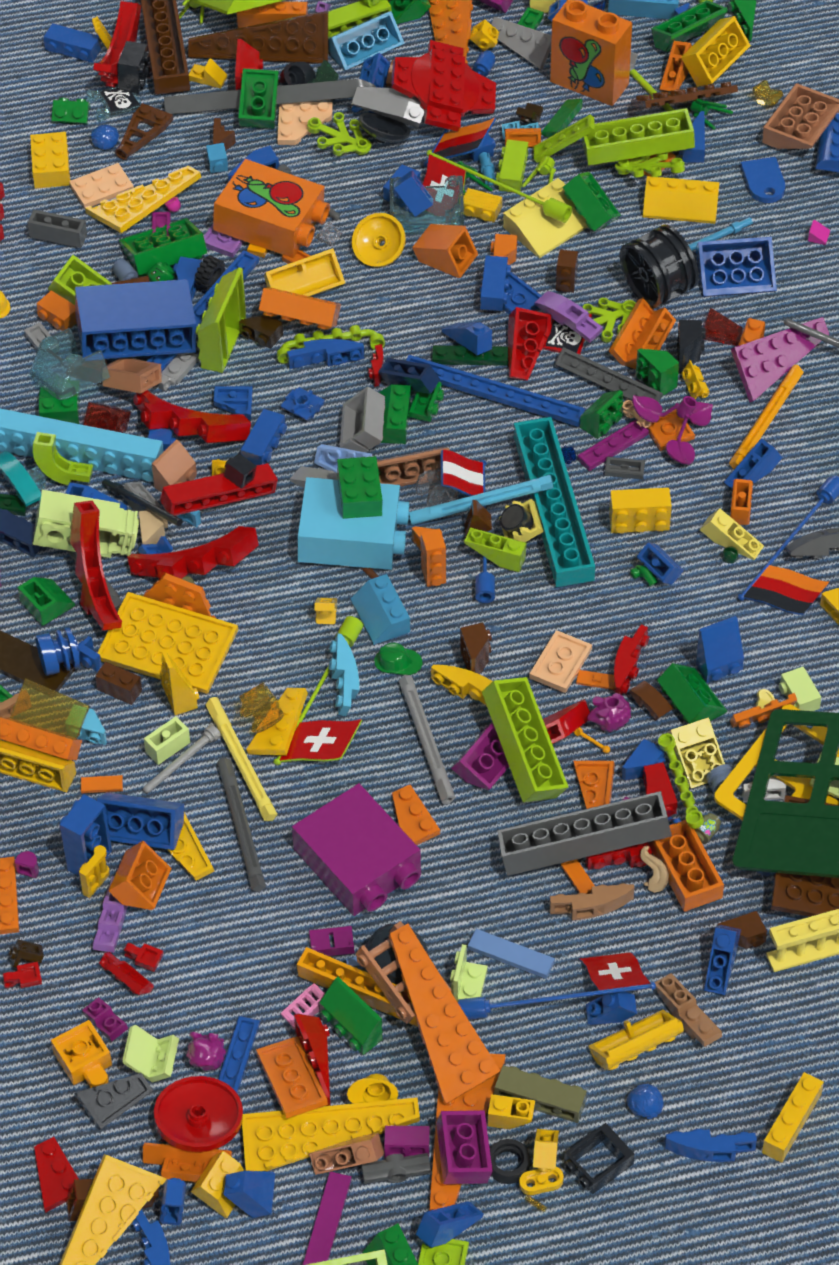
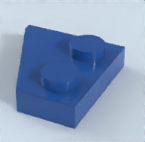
(234, 399)

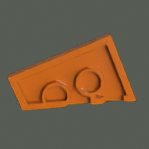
(745, 718)

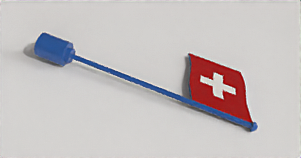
(607, 973)

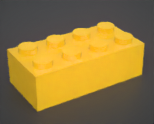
(715, 51)

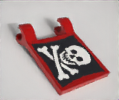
(563, 336)

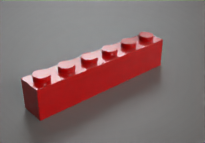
(215, 491)

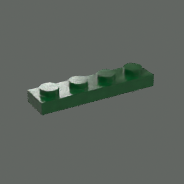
(462, 356)

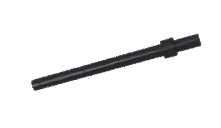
(119, 489)

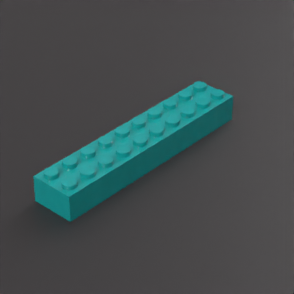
(557, 507)

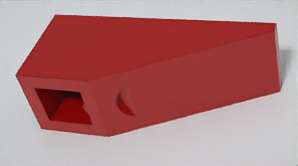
(566, 720)

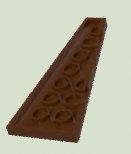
(286, 40)

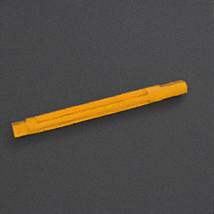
(767, 415)

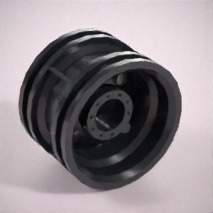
(659, 266)

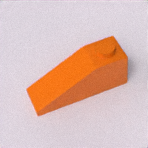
(675, 69)

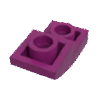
(104, 1019)

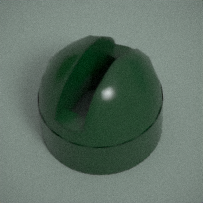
(730, 555)

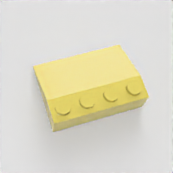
(538, 230)

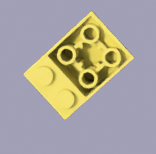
(697, 751)

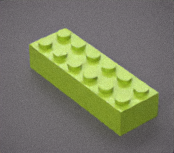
(639, 137)
(524, 739)

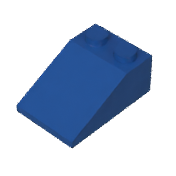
(720, 650)

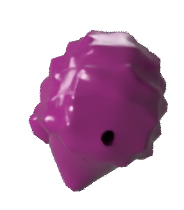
(610, 712)
(206, 1051)

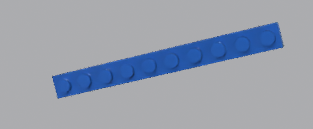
(244, 260)
(504, 393)

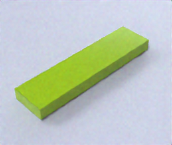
(564, 138)

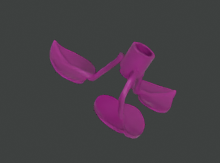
(689, 408)

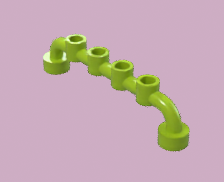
(354, 333)
(693, 816)

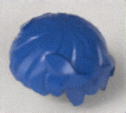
(104, 137)
(645, 1101)

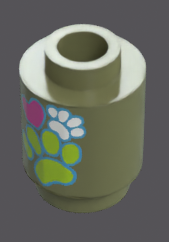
(709, 828)

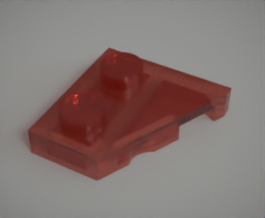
(722, 329)

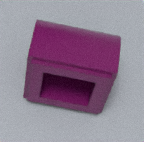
(27, 864)

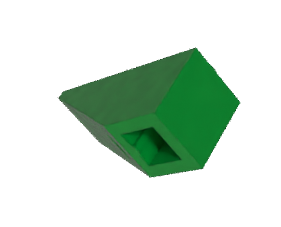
(745, 14)

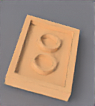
(100, 185)
(560, 661)

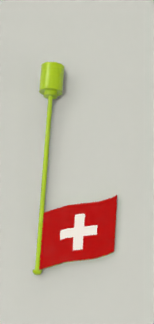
(442, 168)
(322, 738)

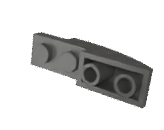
(815, 544)

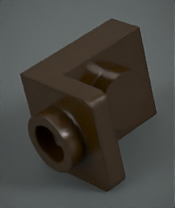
(25, 950)

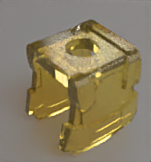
(263, 706)

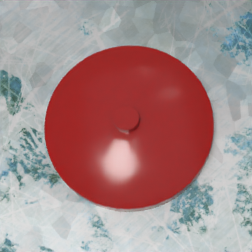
(198, 1114)

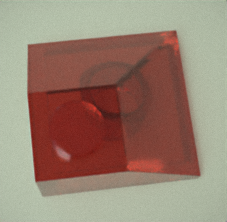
(107, 417)

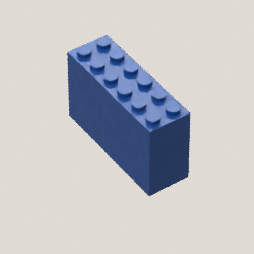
(136, 319)

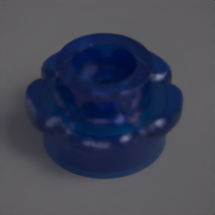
(568, 454)

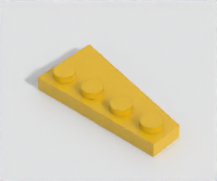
(278, 738)
(191, 853)

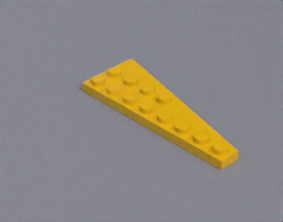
(278, 1141)

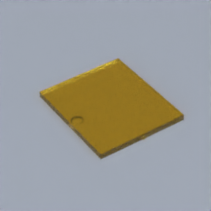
(49, 709)

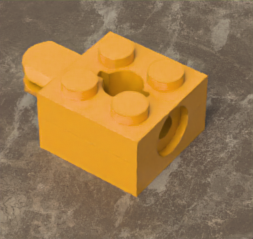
(83, 1055)

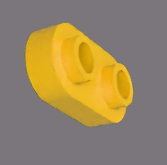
(541, 1181)

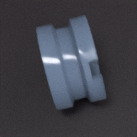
(718, 775)

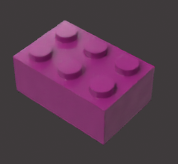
(464, 1147)

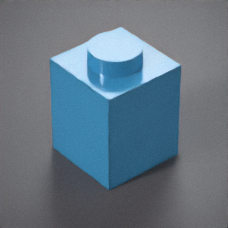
(217, 158)

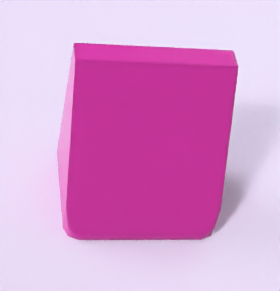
(818, 233)

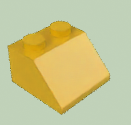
(212, 1183)

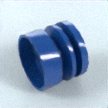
(57, 651)

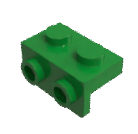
(70, 111)
(426, 404)

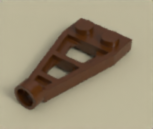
(149, 115)

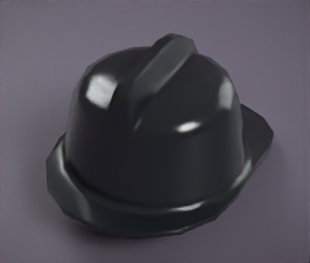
(297, 73)

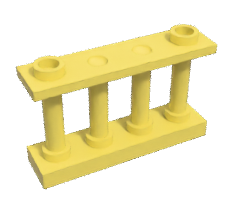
(804, 941)

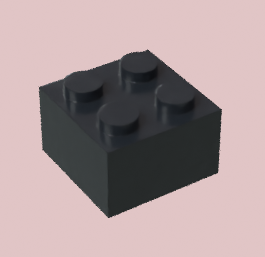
(133, 67)

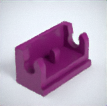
(406, 1140)

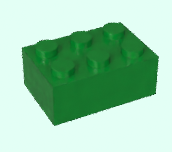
(359, 487)

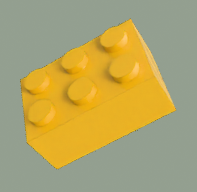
(50, 160)
(640, 510)

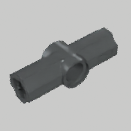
(396, 1168)

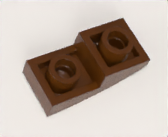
(649, 697)

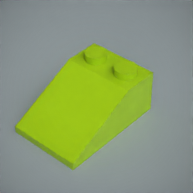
(75, 274)

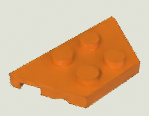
(180, 594)

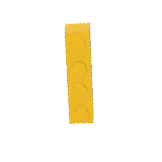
(792, 1117)

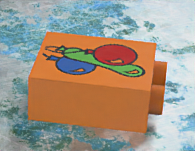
(590, 51)
(270, 208)

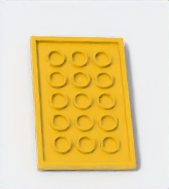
(154, 627)

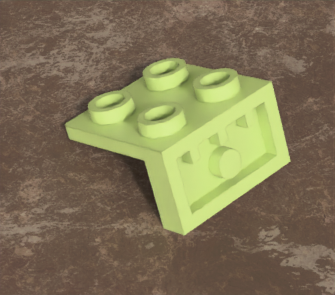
(467, 977)

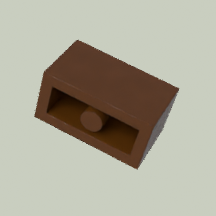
(566, 270)
(118, 683)

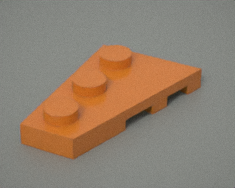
(595, 781)
(413, 816)

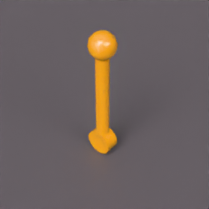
(606, 749)

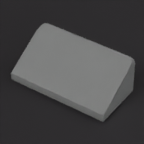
(139, 489)

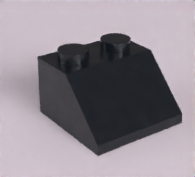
(689, 342)

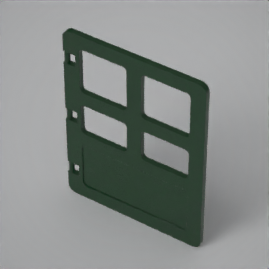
(789, 834)

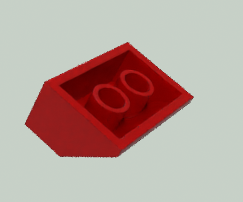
(247, 58)

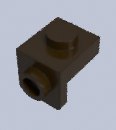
(531, 113)

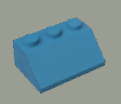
(381, 610)

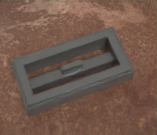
(624, 470)

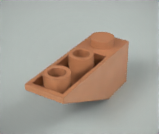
(347, 1154)

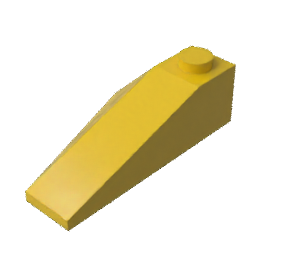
(177, 687)

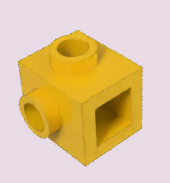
(484, 35)

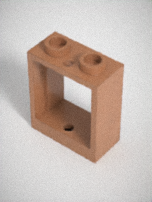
(133, 375)

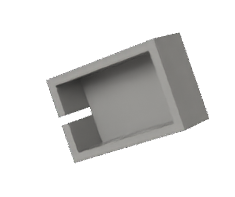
(362, 421)

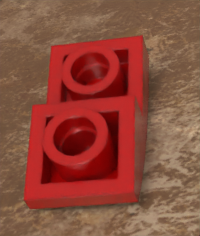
(376, 363)

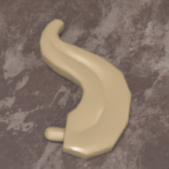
(660, 872)

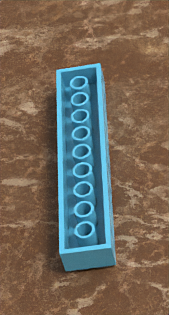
(102, 448)

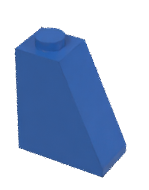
(251, 1191)

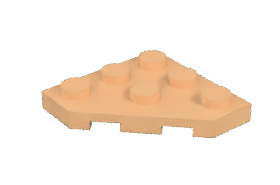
(295, 117)

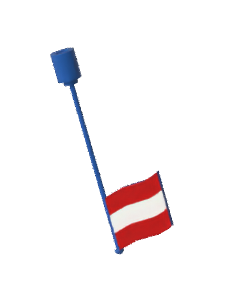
(469, 478)

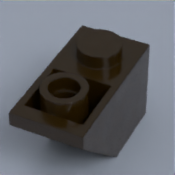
(262, 329)

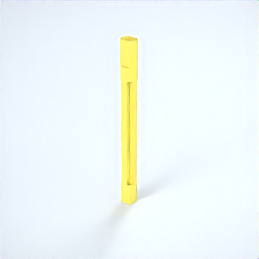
(224, 726)

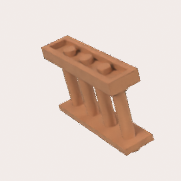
(366, 959)

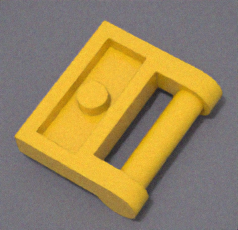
(94, 872)

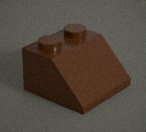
(475, 646)

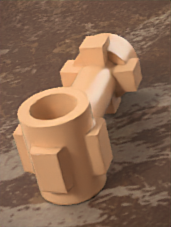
(630, 412)

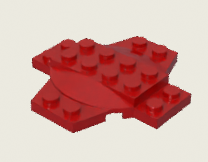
(444, 85)

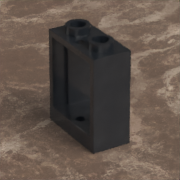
(613, 1143)

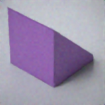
(322, 6)

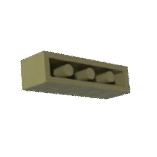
(549, 1095)

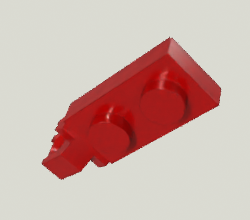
(126, 973)

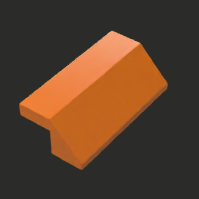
(641, 330)

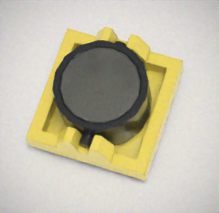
(521, 521)

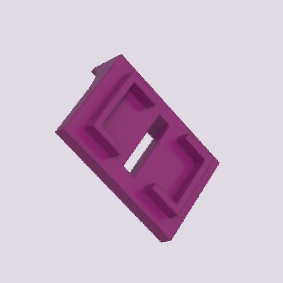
(342, 941)

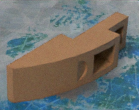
(600, 901)
(684, 1007)

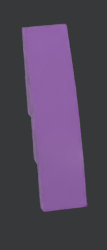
(109, 923)

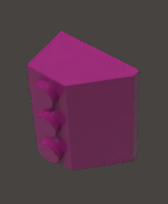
(483, 760)

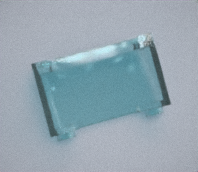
(446, 207)

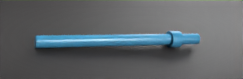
(734, 228)

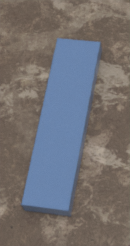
(511, 953)

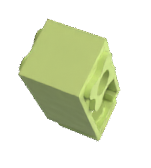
(54, 520)

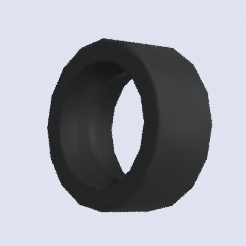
(509, 1145)

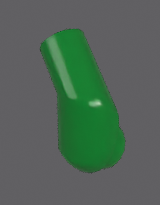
(643, 571)

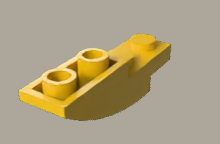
(460, 681)

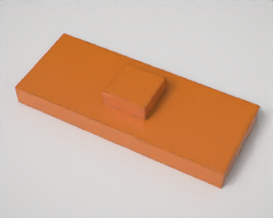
(595, 679)
(102, 784)
(578, 876)

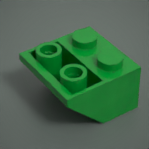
(657, 369)
(602, 414)
(44, 599)

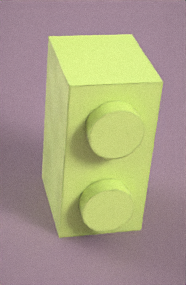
(799, 682)
(167, 740)

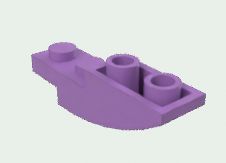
(569, 313)

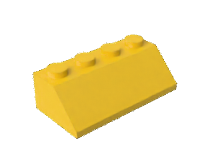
(681, 199)
(36, 766)

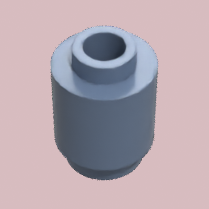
(124, 270)

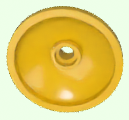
(371, 232)

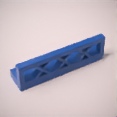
(375, 73)

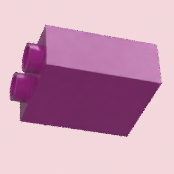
(357, 850)

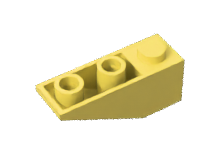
(727, 532)

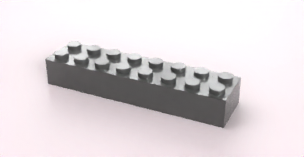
(584, 833)

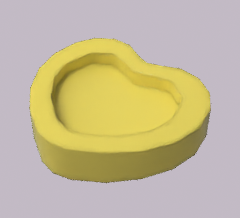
(764, 697)

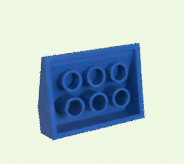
(736, 266)

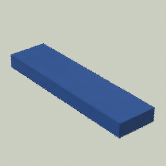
(239, 1052)

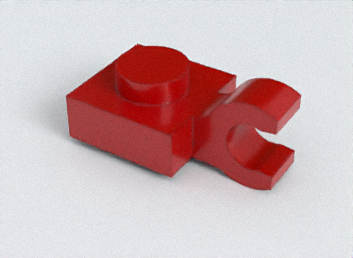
(145, 957)
(26, 975)

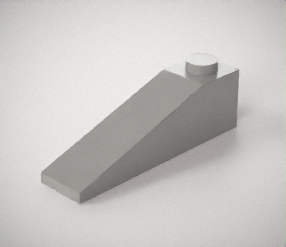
(389, 104)

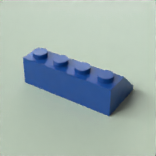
(143, 819)

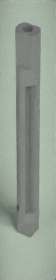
(428, 743)

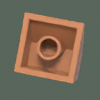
(173, 466)

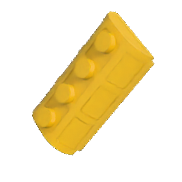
(307, 275)
(635, 1039)

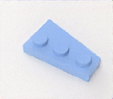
(327, 456)

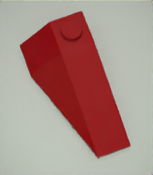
(525, 340)
(314, 1042)

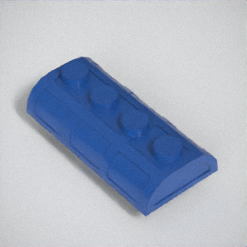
(829, 147)

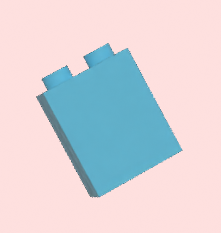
(351, 541)

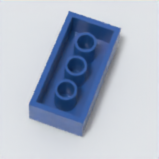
(83, 831)

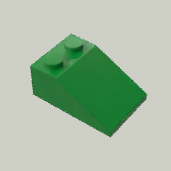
(258, 98)
(62, 410)

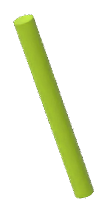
(648, 87)

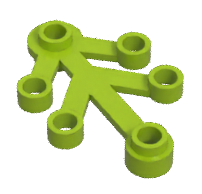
(357, 144)
(649, 165)
(610, 317)

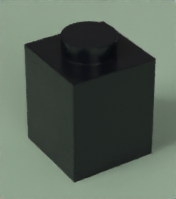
(239, 470)

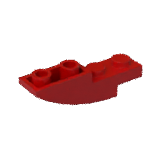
(626, 659)

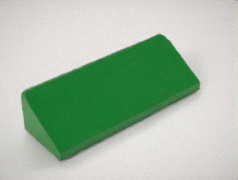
(563, 117)

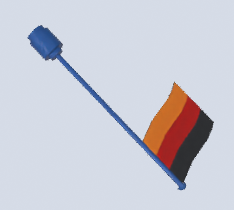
(469, 137)
(785, 587)

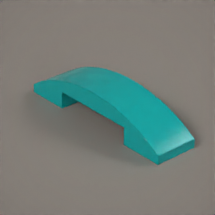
(19, 479)

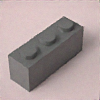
(57, 228)

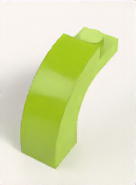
(56, 466)

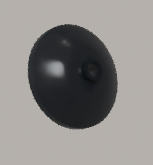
(383, 128)

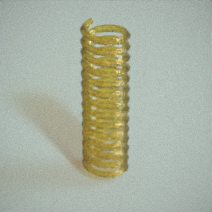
(536, 1204)

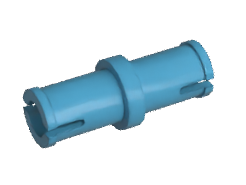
(487, 167)

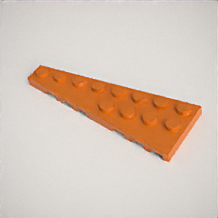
(452, 22)
(450, 1039)
(473, 1100)

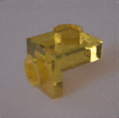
(765, 95)

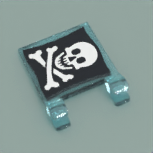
(114, 101)

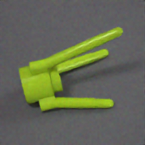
(188, 3)
(544, 167)

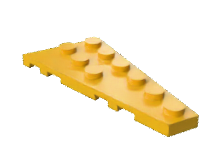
(140, 201)
(109, 1209)

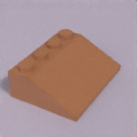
(800, 119)

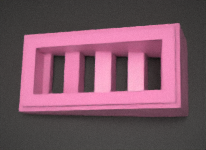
(307, 995)

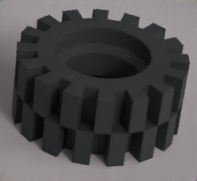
(209, 272)

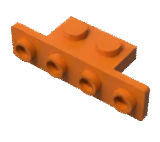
(177, 1162)

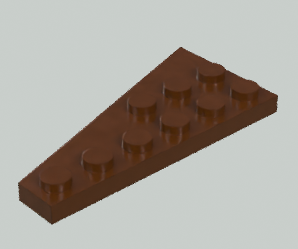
(678, 95)

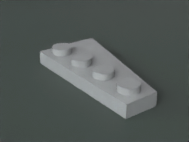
(524, 41)

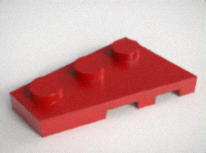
(54, 1173)

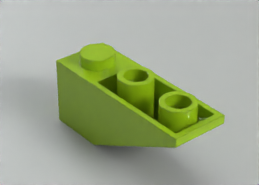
(500, 550)

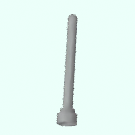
(210, 735)

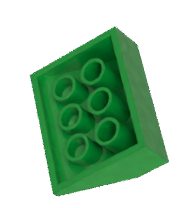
(183, 241)

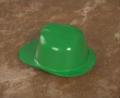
(397, 660)

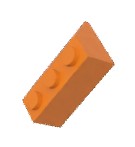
(140, 877)

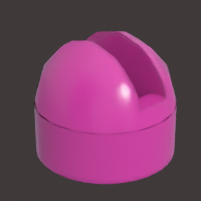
(173, 204)

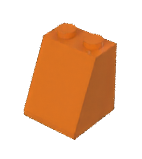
(446, 248)

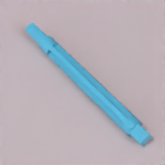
(487, 498)

